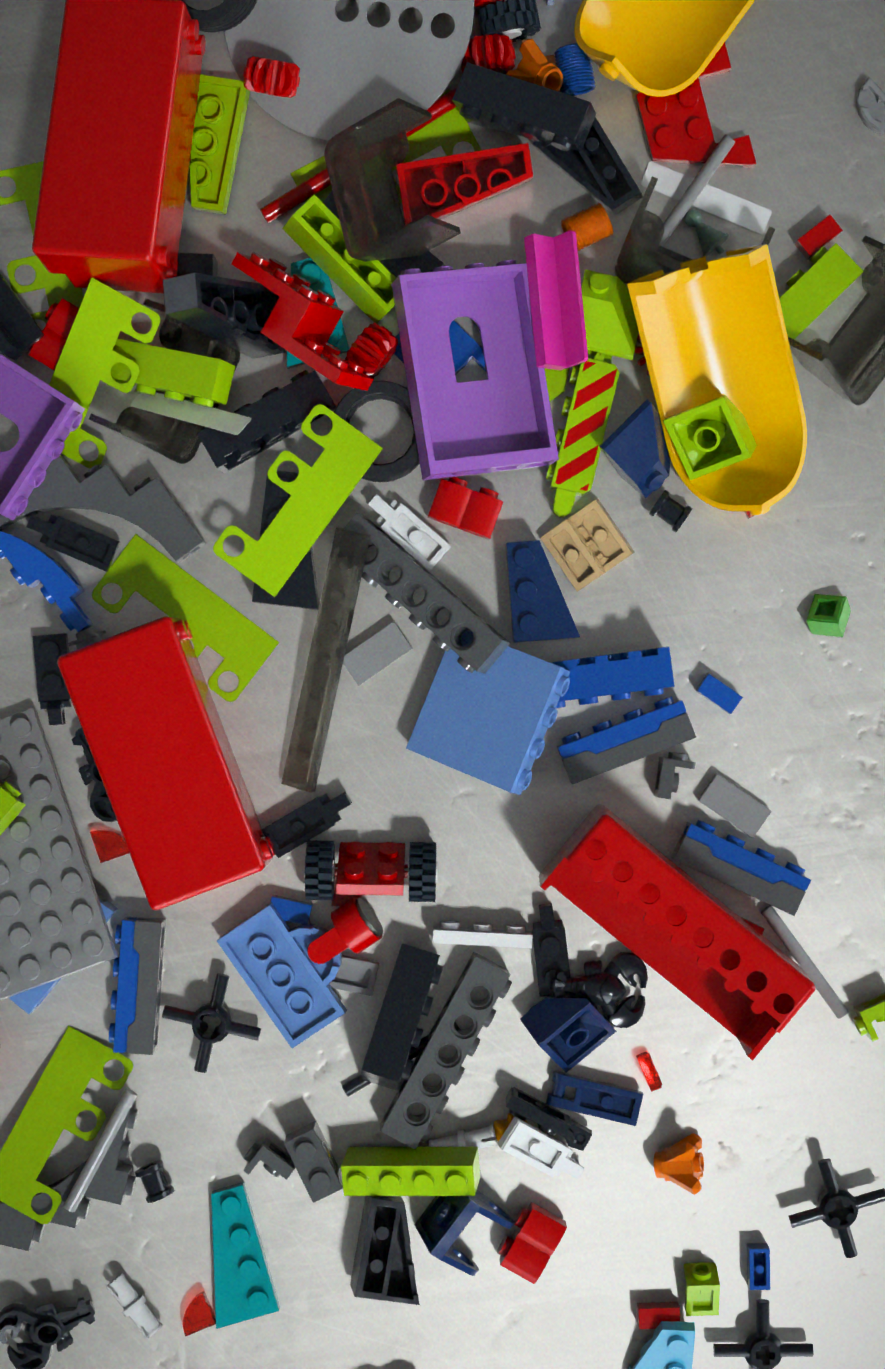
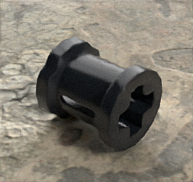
(670, 511)
(154, 1181)

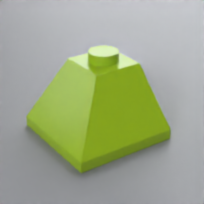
(608, 315)
(710, 436)

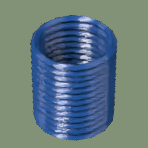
(576, 70)

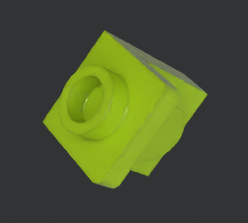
(867, 1012)
(701, 1289)

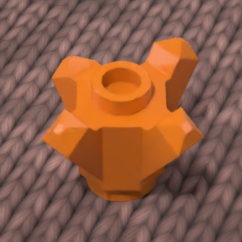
(537, 67)
(682, 1163)

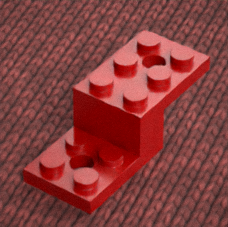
(303, 321)

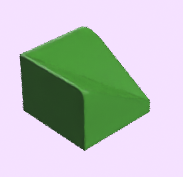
(828, 615)

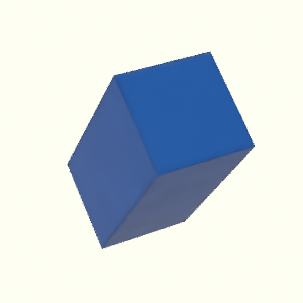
(718, 693)
(292, 909)
(758, 1266)

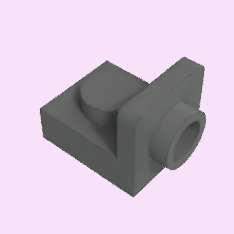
(666, 779)
(275, 1159)

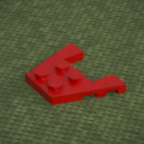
(679, 124)

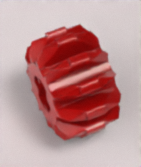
(490, 52)
(271, 76)
(373, 349)

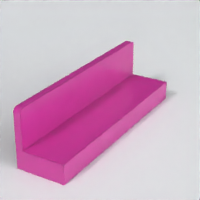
(556, 300)

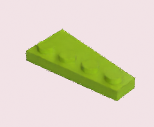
(216, 141)

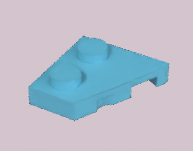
(669, 1348)

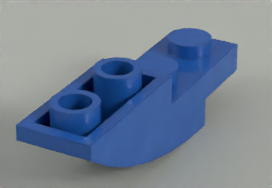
(36, 567)

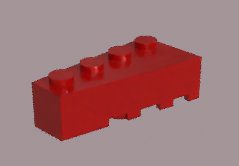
(461, 180)

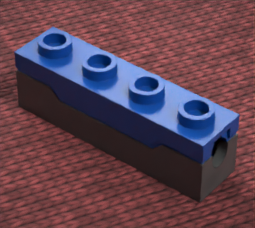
(626, 741)
(741, 868)
(139, 985)

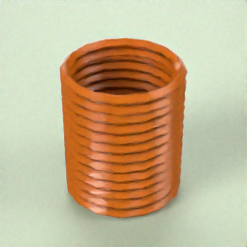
(589, 225)

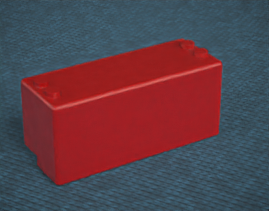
(119, 143)
(165, 761)
(679, 929)

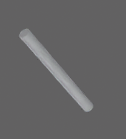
(696, 187)
(804, 961)
(100, 1150)

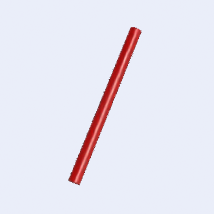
(321, 180)

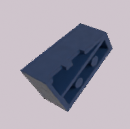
(535, 596)

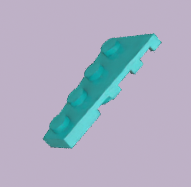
(240, 1265)

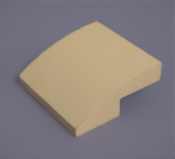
(587, 545)

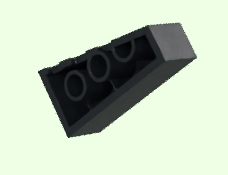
(523, 108)
(224, 310)
(272, 420)
(301, 586)
(400, 1016)

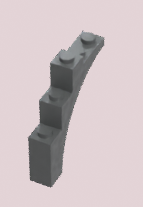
(103, 491)
(109, 1184)

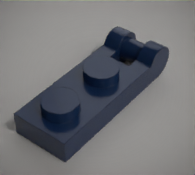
(595, 1098)

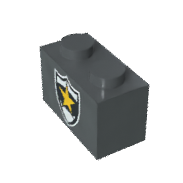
(314, 1161)

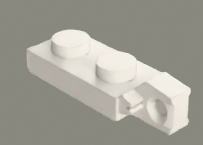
(409, 532)
(539, 1149)

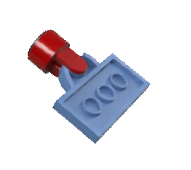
(294, 966)

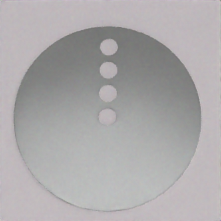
(350, 65)

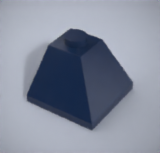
(640, 450)
(567, 1029)

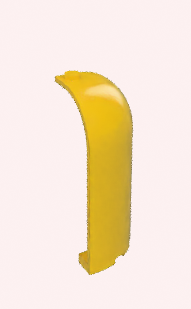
(655, 43)
(719, 334)

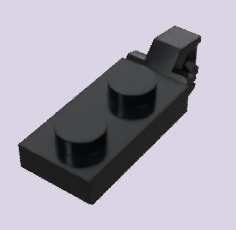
(76, 541)
(50, 683)
(305, 822)
(549, 949)
(548, 1118)

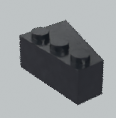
(596, 169)
(383, 1253)

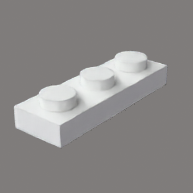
(482, 935)

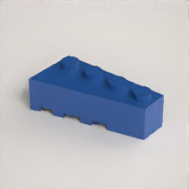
(618, 675)

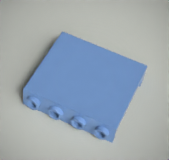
(491, 720)

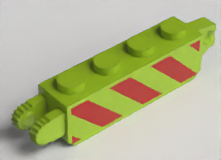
(584, 430)

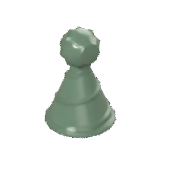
(708, 237)

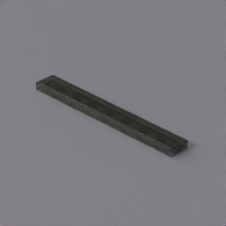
(325, 659)

